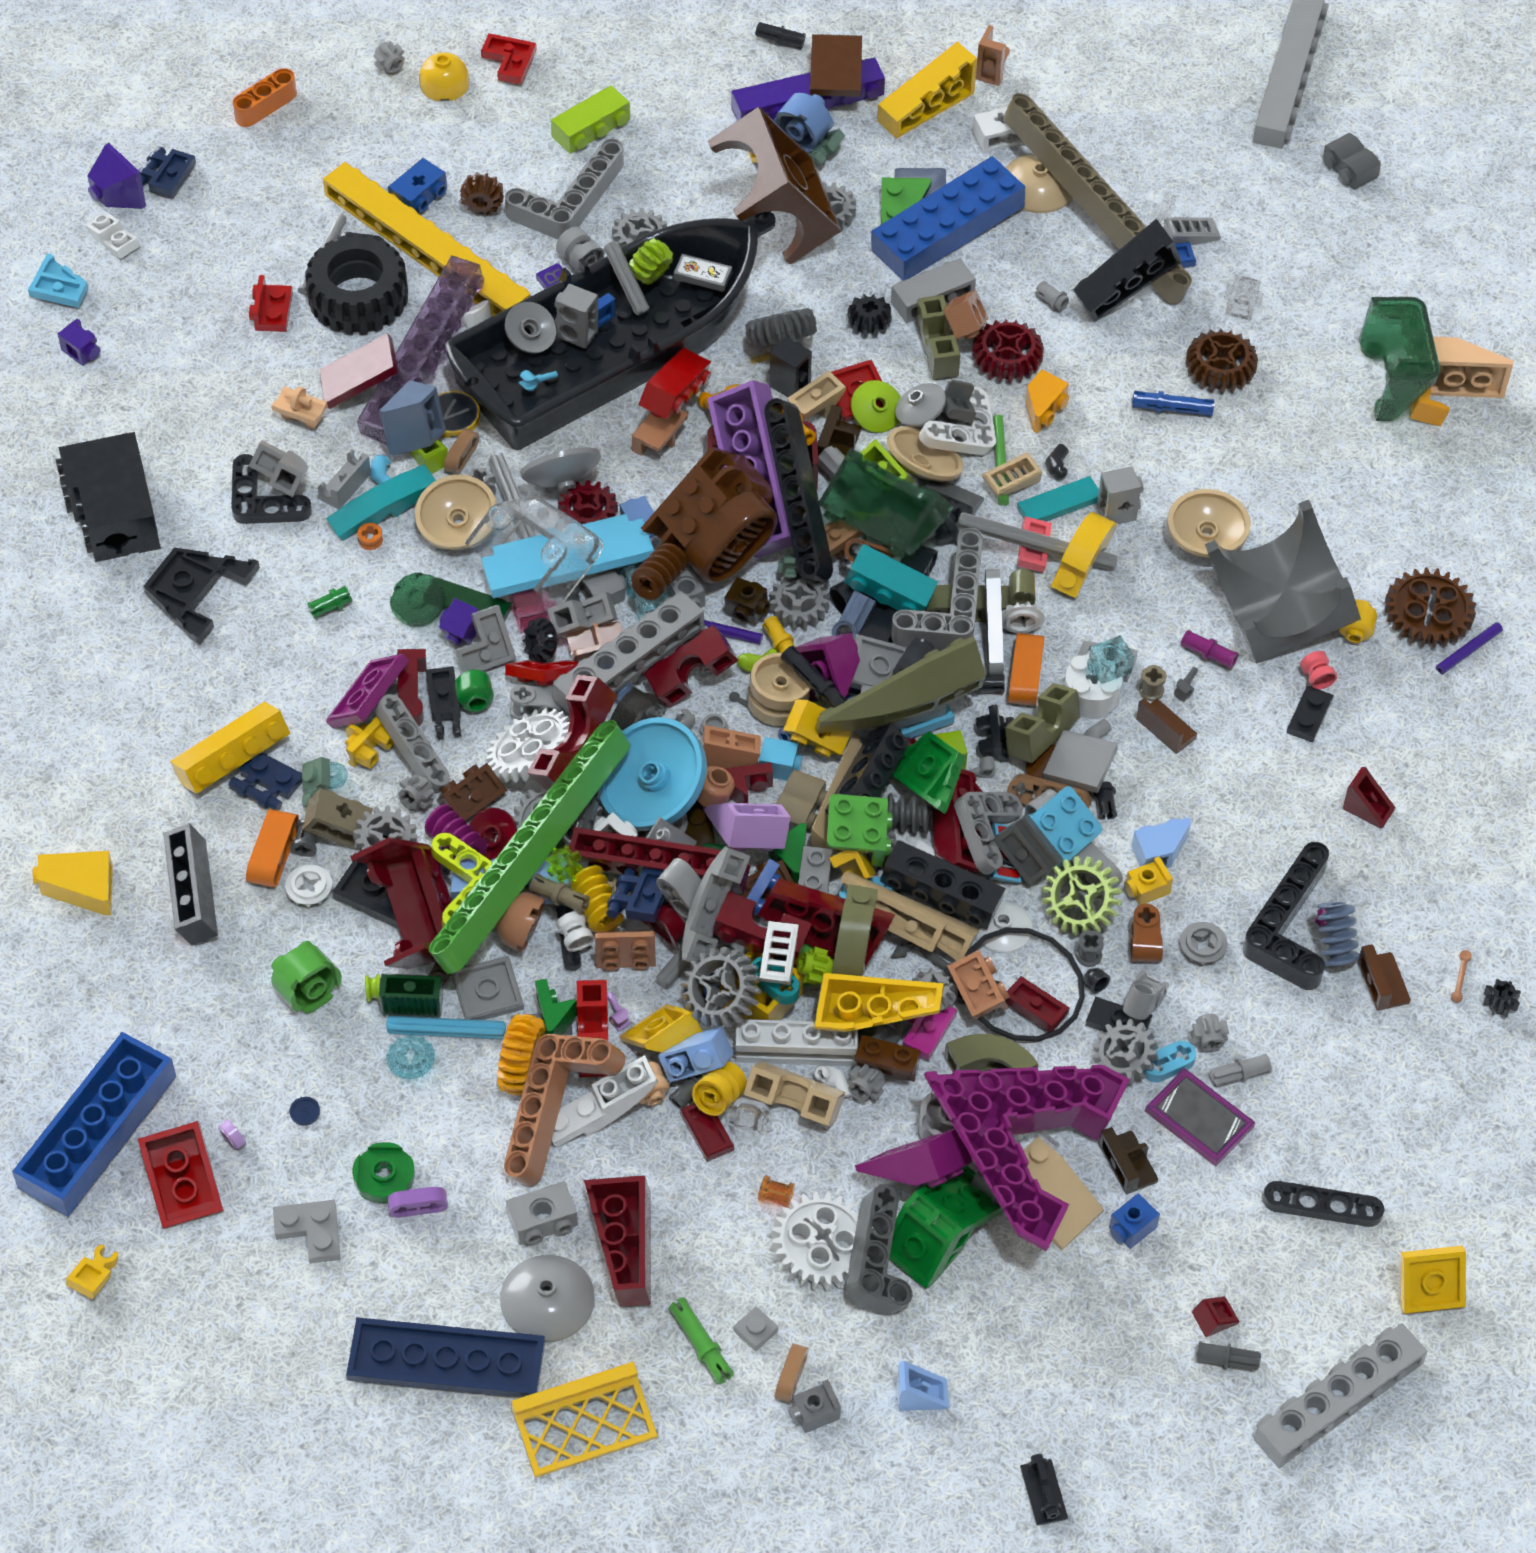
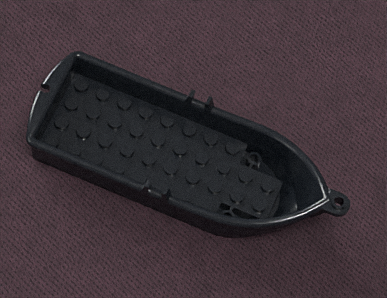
(623, 350)

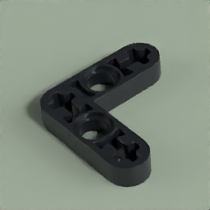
(257, 504)

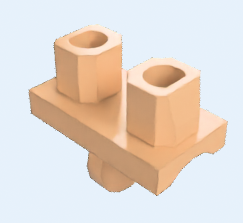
(299, 406)

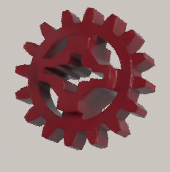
(588, 502)

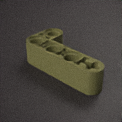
(1020, 590)

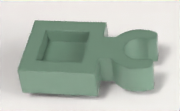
(827, 146)

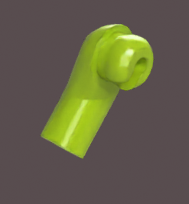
(747, 660)

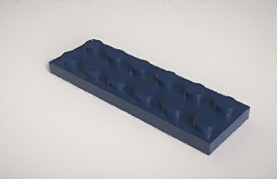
(445, 1358)

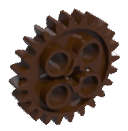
(1451, 611)

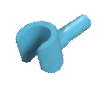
(531, 382)

